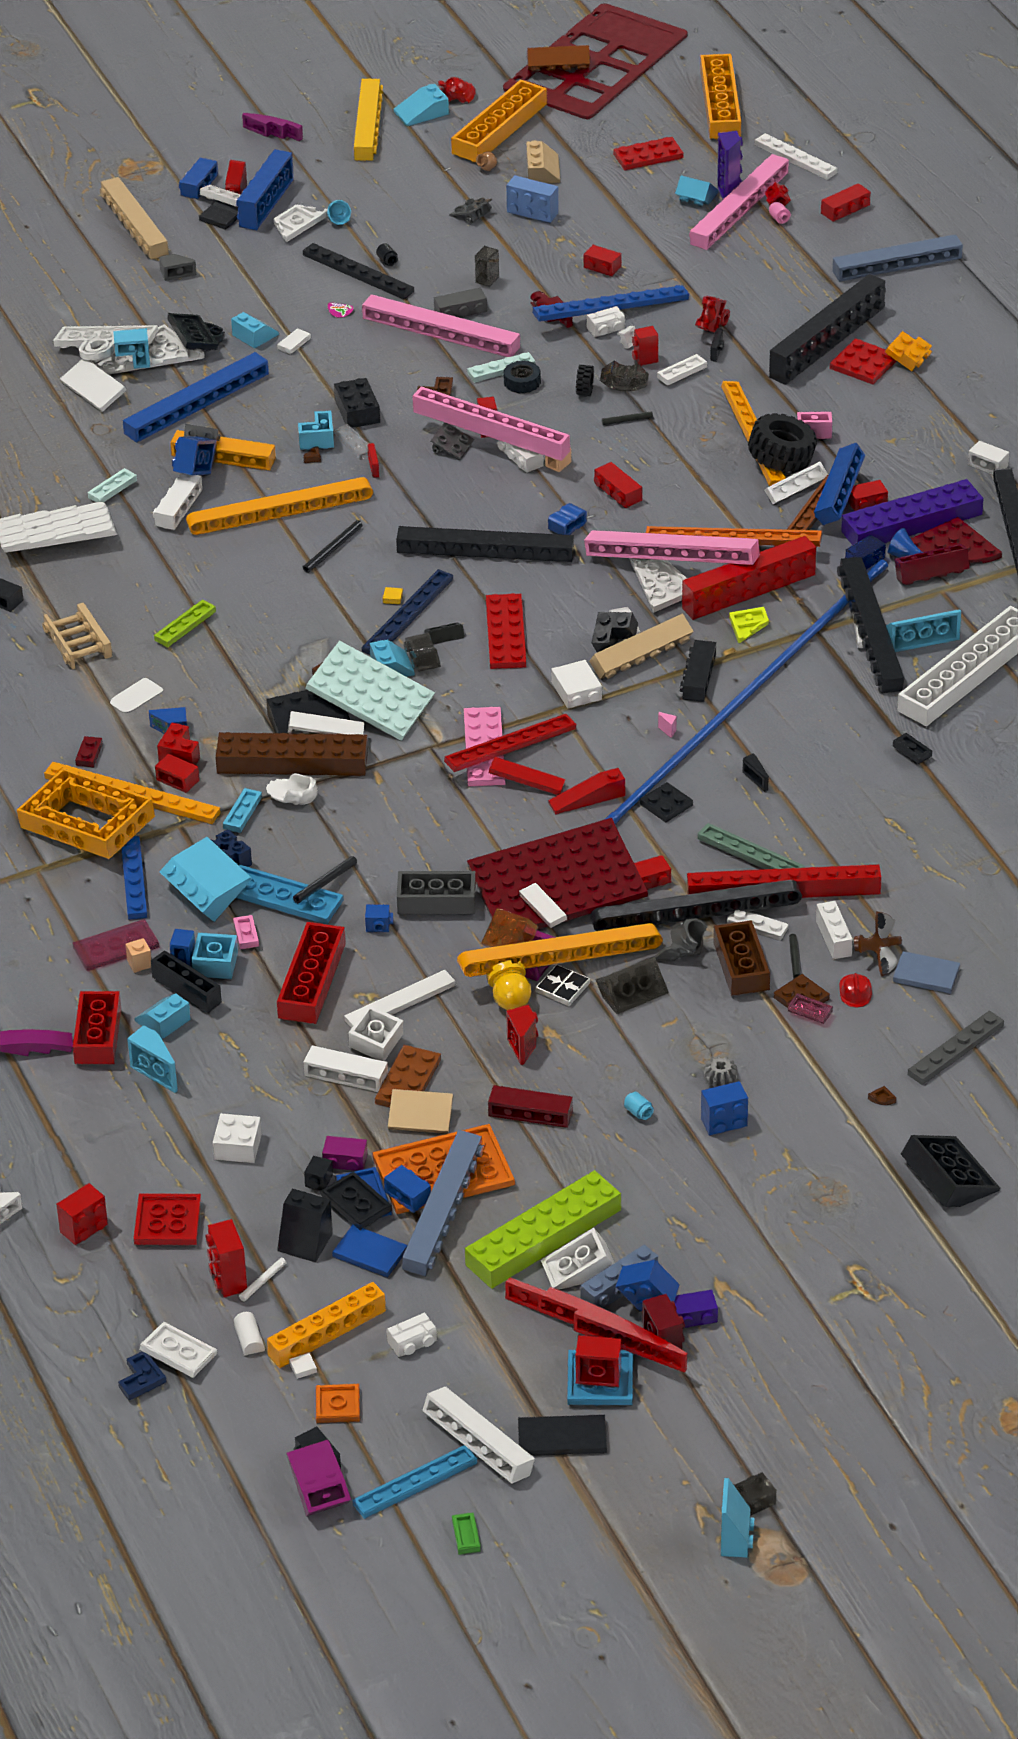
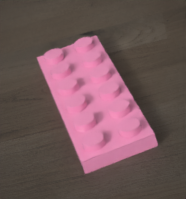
(481, 726)

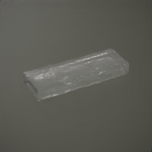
(352, 441)

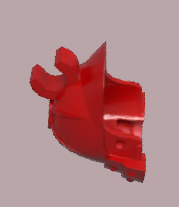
(458, 89)

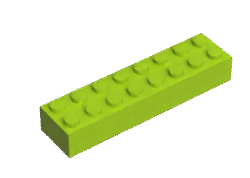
(542, 1229)

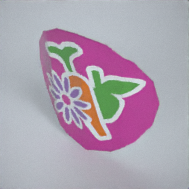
(340, 310)

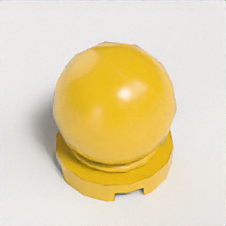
(509, 985)

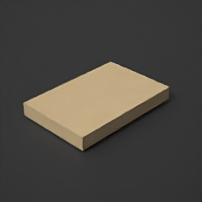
(420, 1111)

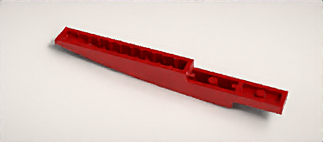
(596, 1322)

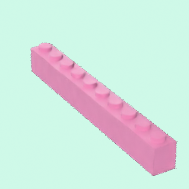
(738, 202)
(441, 326)
(491, 423)
(672, 547)

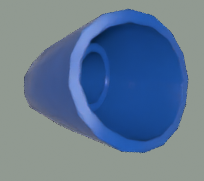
(902, 545)

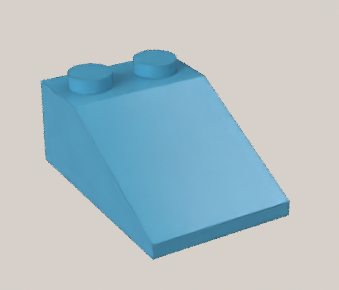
(423, 105)
(152, 1057)
(735, 1523)

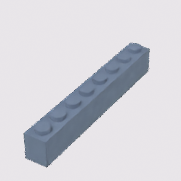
(897, 257)
(442, 1202)

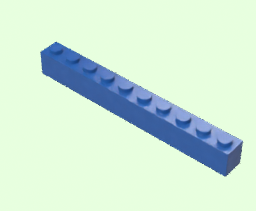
(195, 397)

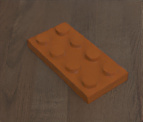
(409, 1071)

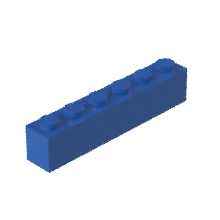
(839, 484)

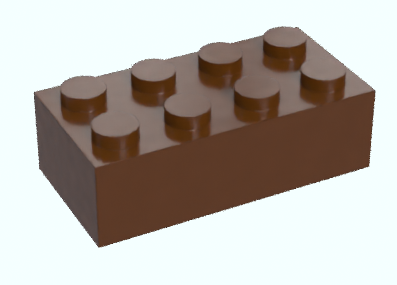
(741, 958)

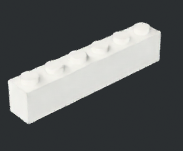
(478, 1434)

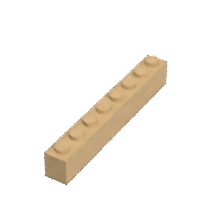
(134, 218)

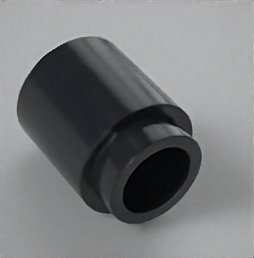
(387, 254)

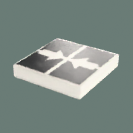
(562, 985)

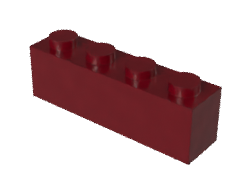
(932, 564)
(530, 1106)

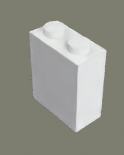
(576, 684)

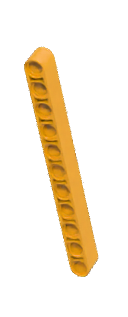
(279, 505)
(562, 949)

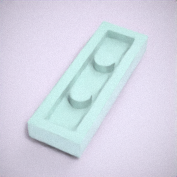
(112, 486)

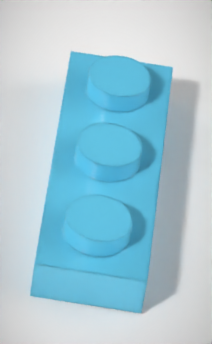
(242, 810)

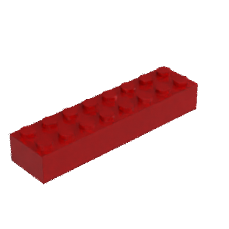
(741, 582)

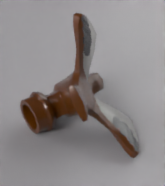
(880, 943)

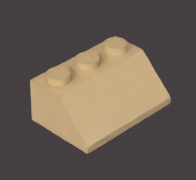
(542, 163)

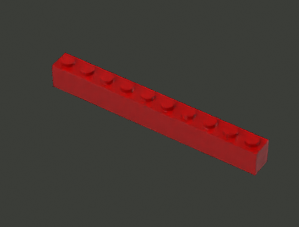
(812, 881)

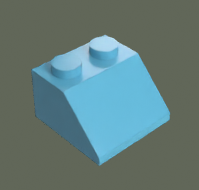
(695, 190)
(251, 330)
(392, 657)
(166, 1015)

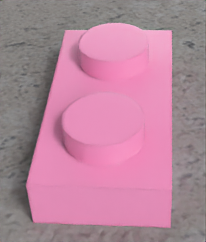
(246, 932)

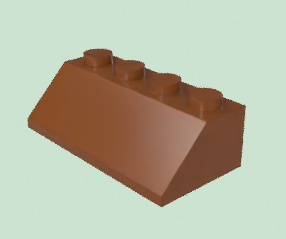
(558, 57)

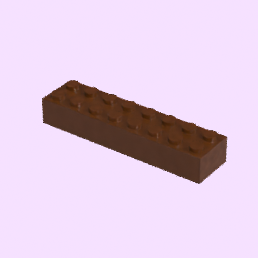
(292, 754)

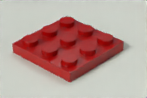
(862, 361)
(167, 1219)

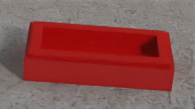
(373, 460)

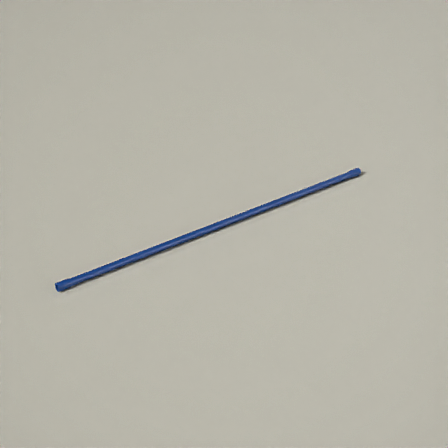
(875, 571)

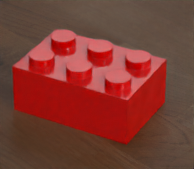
(226, 1258)

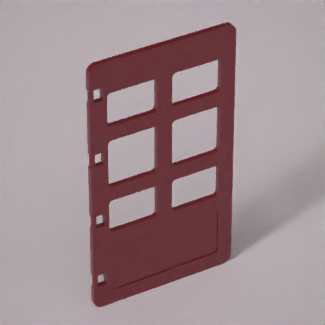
(620, 30)

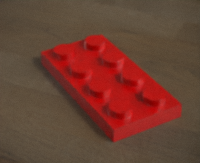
(648, 153)

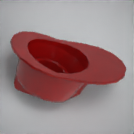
(855, 990)

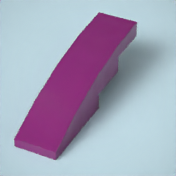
(270, 125)
(41, 1041)

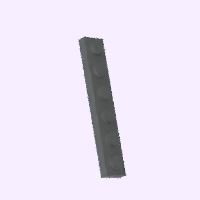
(955, 1047)

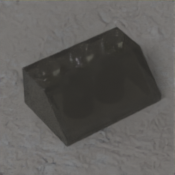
(632, 985)

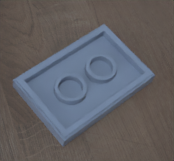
(926, 972)

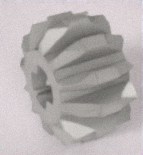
(720, 1071)

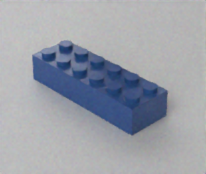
(265, 189)

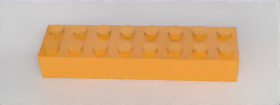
(720, 94)
(499, 120)

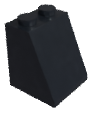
(305, 1225)

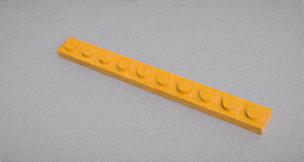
(746, 420)
(161, 800)

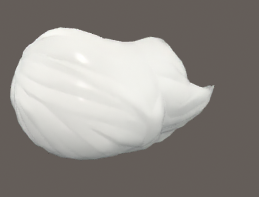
(295, 790)

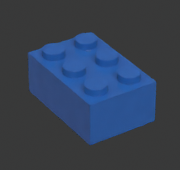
(194, 455)

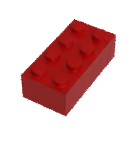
(97, 1027)

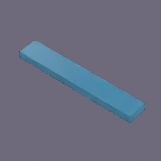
(414, 1481)

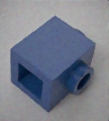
(378, 918)

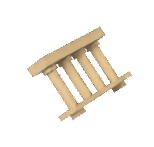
(88, 625)

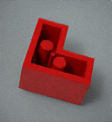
(177, 743)

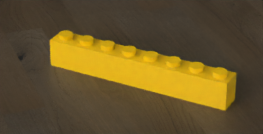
(368, 119)

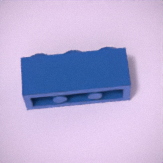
(199, 176)

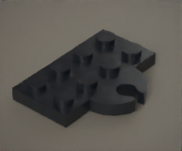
(195, 332)

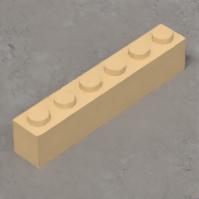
(641, 646)

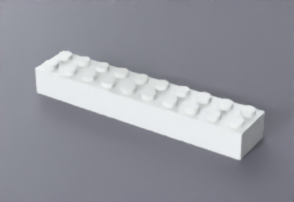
(961, 669)

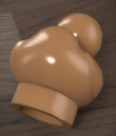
(486, 161)

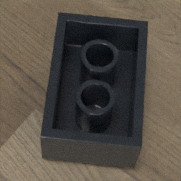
(357, 402)

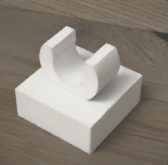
(626, 336)

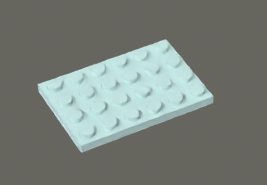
(370, 690)

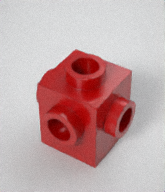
(777, 193)

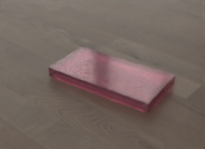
(110, 945)

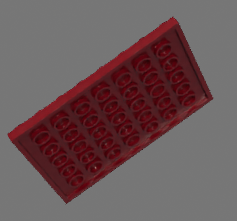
(574, 868)

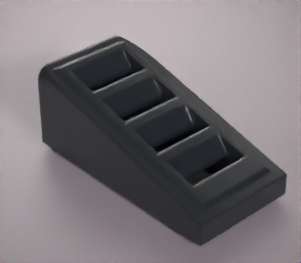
(754, 770)

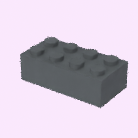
(436, 892)

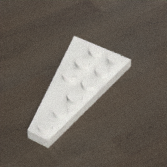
(659, 582)

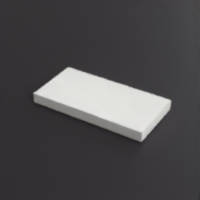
(93, 384)

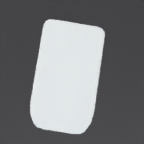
(136, 695)

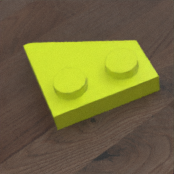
(748, 622)

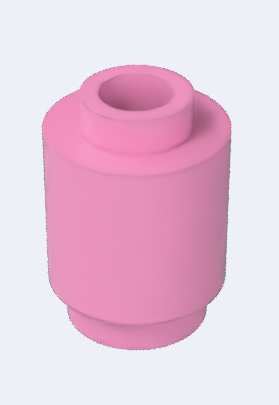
(779, 212)

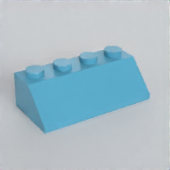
(925, 630)

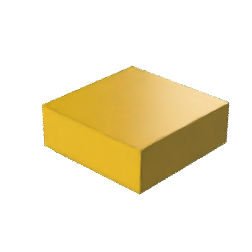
(392, 595)

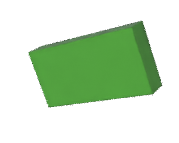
(466, 1533)

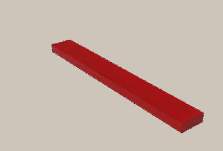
(510, 742)

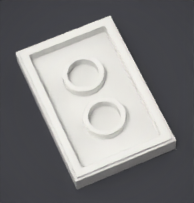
(178, 1349)

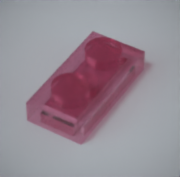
(810, 1008)

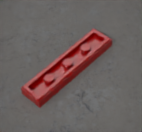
(527, 776)

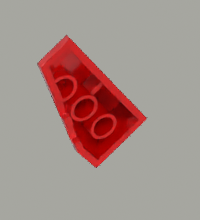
(593, 790)

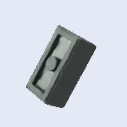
(446, 632)

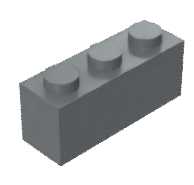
(462, 303)

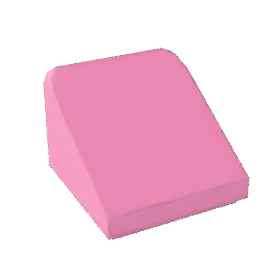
(667, 723)

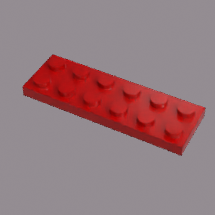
(505, 631)

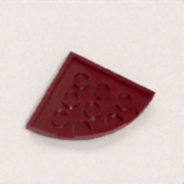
(955, 533)

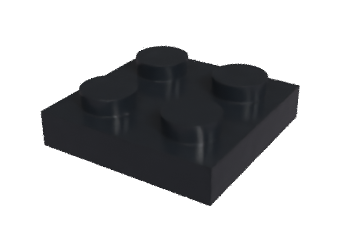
(666, 802)

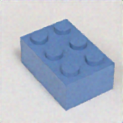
(532, 199)

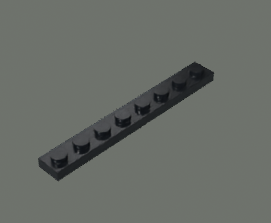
(358, 271)

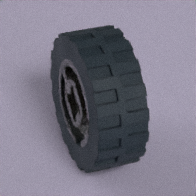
(522, 376)

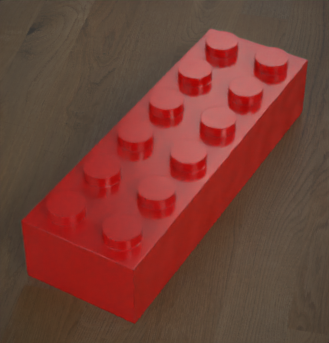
(311, 972)

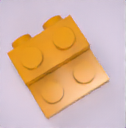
(909, 351)

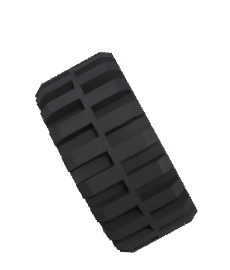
(782, 443)

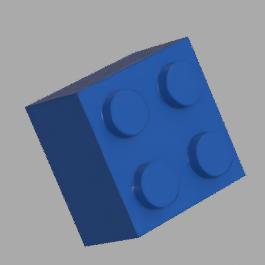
(724, 1108)
(646, 1281)

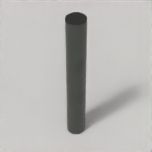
(625, 418)
(794, 955)

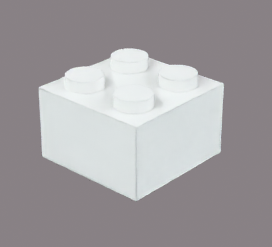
(375, 1033)
(237, 1138)

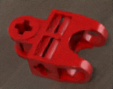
(712, 314)

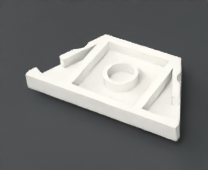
(297, 220)

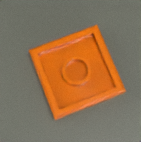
(337, 1403)

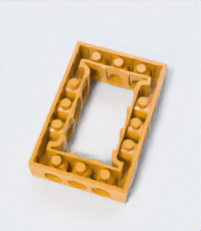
(42, 814)

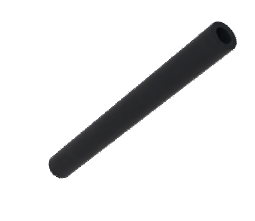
(332, 546)
(325, 879)

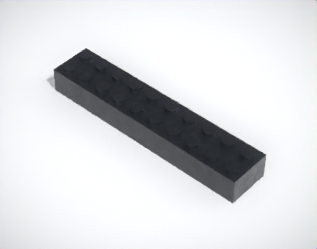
(827, 329)

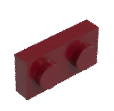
(88, 751)

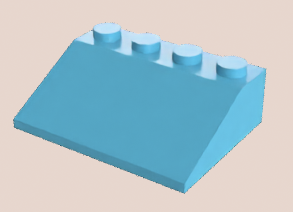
(206, 877)

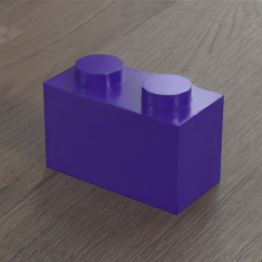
(697, 1308)

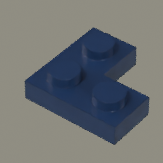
(145, 1377)

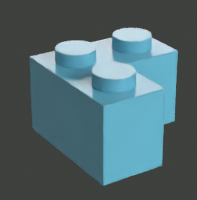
(133, 343)
(318, 432)

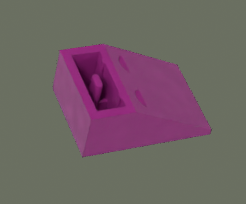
(318, 1477)

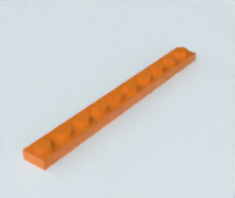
(765, 536)

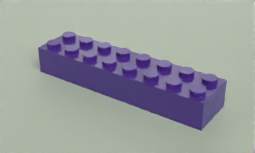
(914, 512)

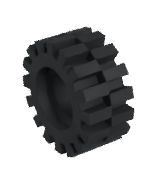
(584, 380)

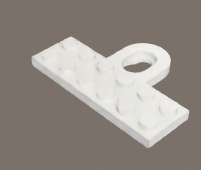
(95, 336)

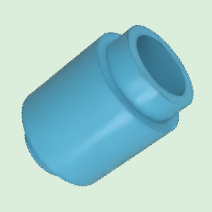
(638, 1106)

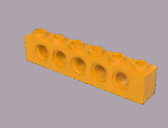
(326, 1324)

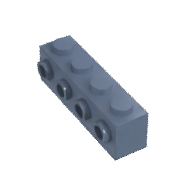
(602, 1288)

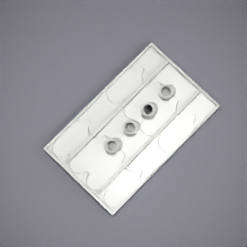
(55, 527)

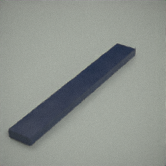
(411, 609)

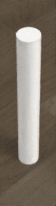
(262, 1279)

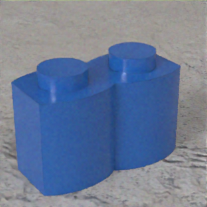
(567, 519)

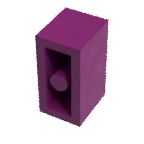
(346, 1152)

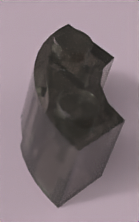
(624, 377)
(422, 652)

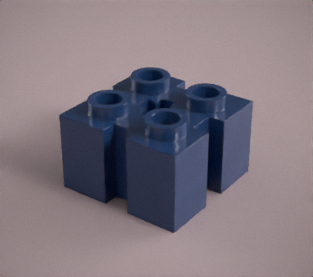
(236, 850)

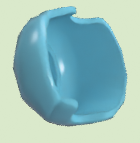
(339, 212)

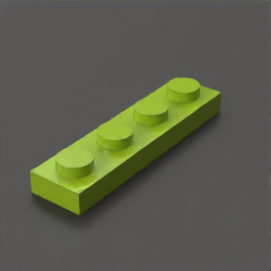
(185, 623)

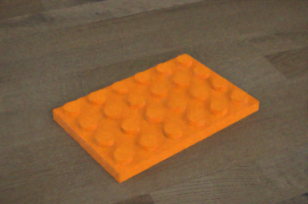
(428, 1156)

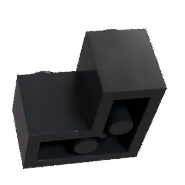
(611, 627)

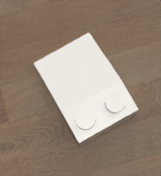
(578, 1261)

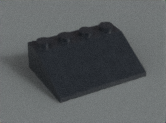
(304, 701)
(948, 1169)

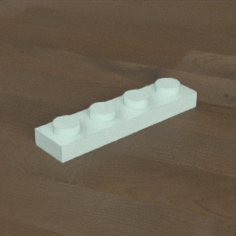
(495, 368)

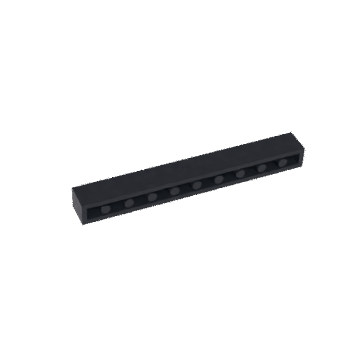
(485, 543)
(871, 625)

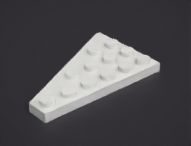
(163, 350)

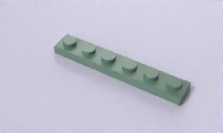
(744, 849)

